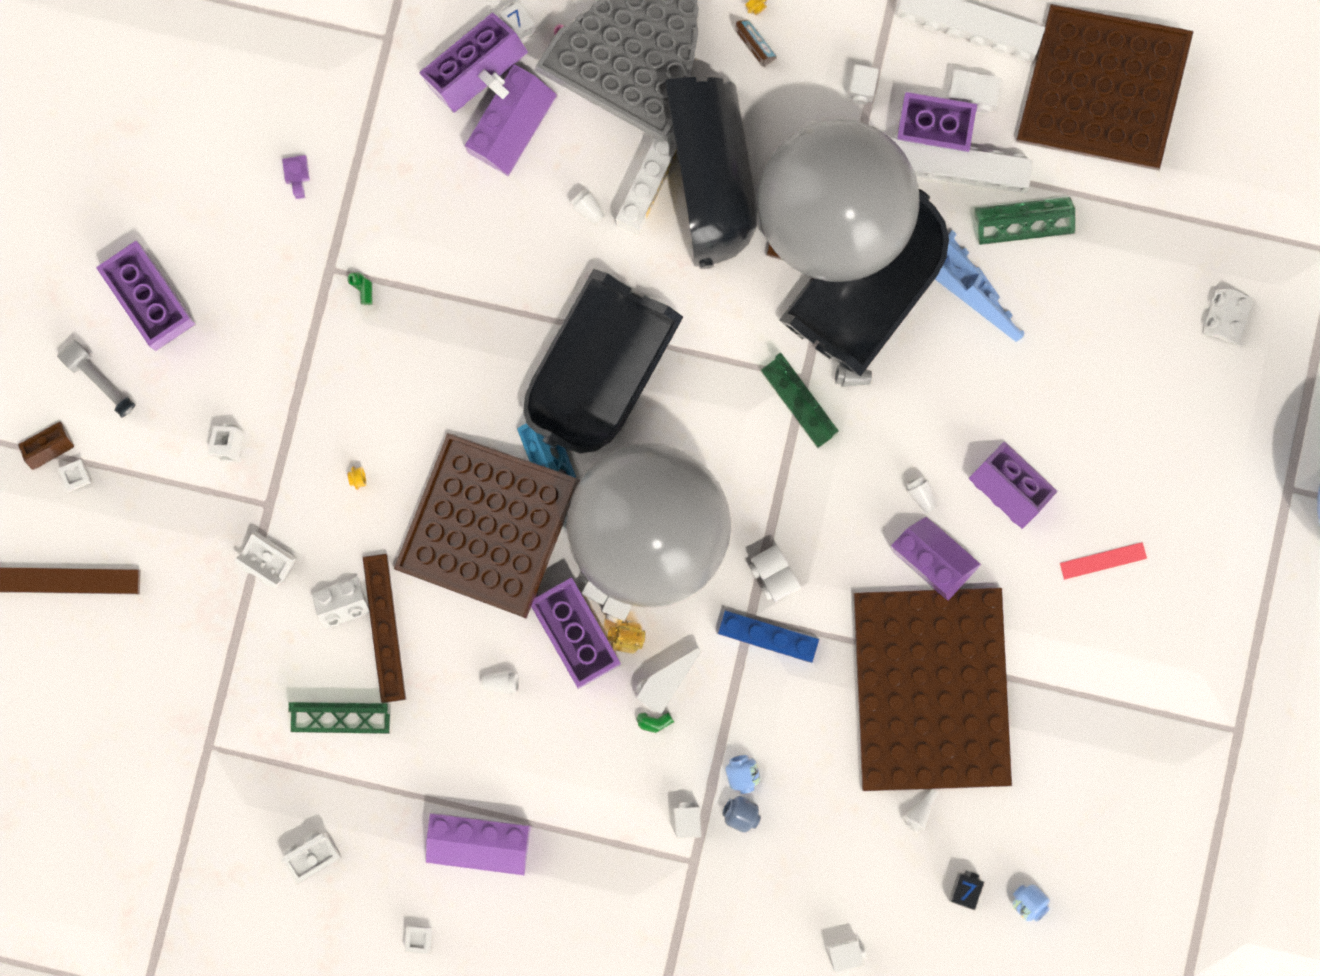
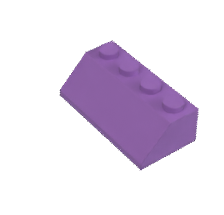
(510, 121)
(477, 844)

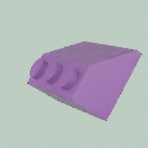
(936, 121)
(1013, 485)
(935, 557)

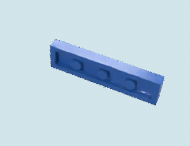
(768, 636)

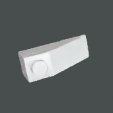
(662, 685)

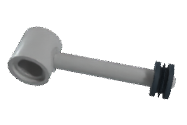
(76, 358)

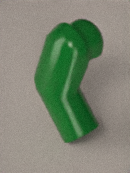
(363, 285)
(652, 724)

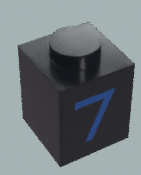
(966, 890)

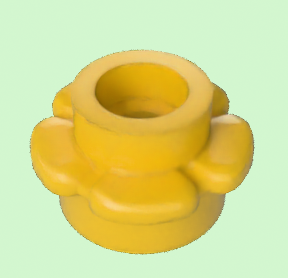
(756, 6)
(357, 477)

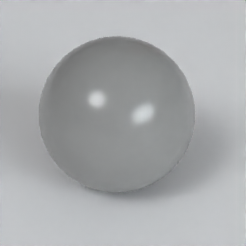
(838, 200)
(649, 525)

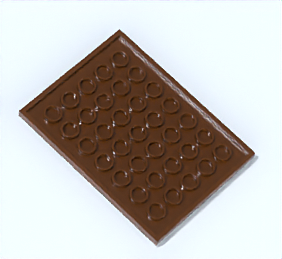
(932, 690)

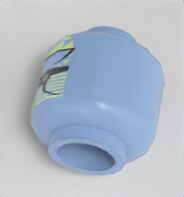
(742, 774)
(1031, 902)

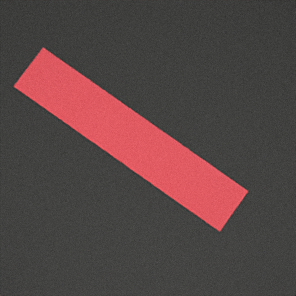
(1103, 560)

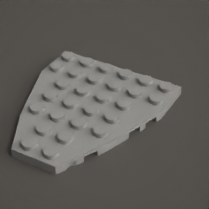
(623, 56)

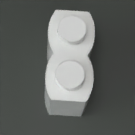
(976, 89)
(774, 573)

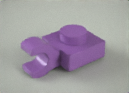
(295, 173)

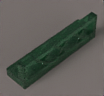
(1025, 212)
(799, 401)
(348, 708)

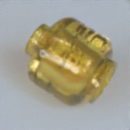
(626, 636)

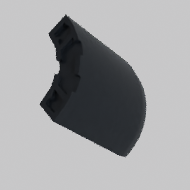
(713, 167)
(861, 315)
(598, 365)

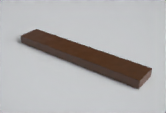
(70, 581)
(384, 628)

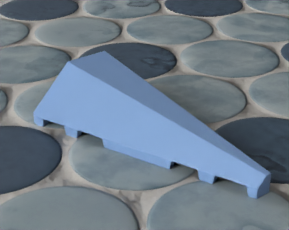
(974, 288)

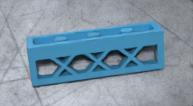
(540, 452)

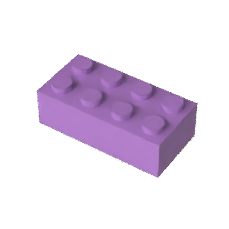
(456, 71)
(145, 295)
(575, 633)

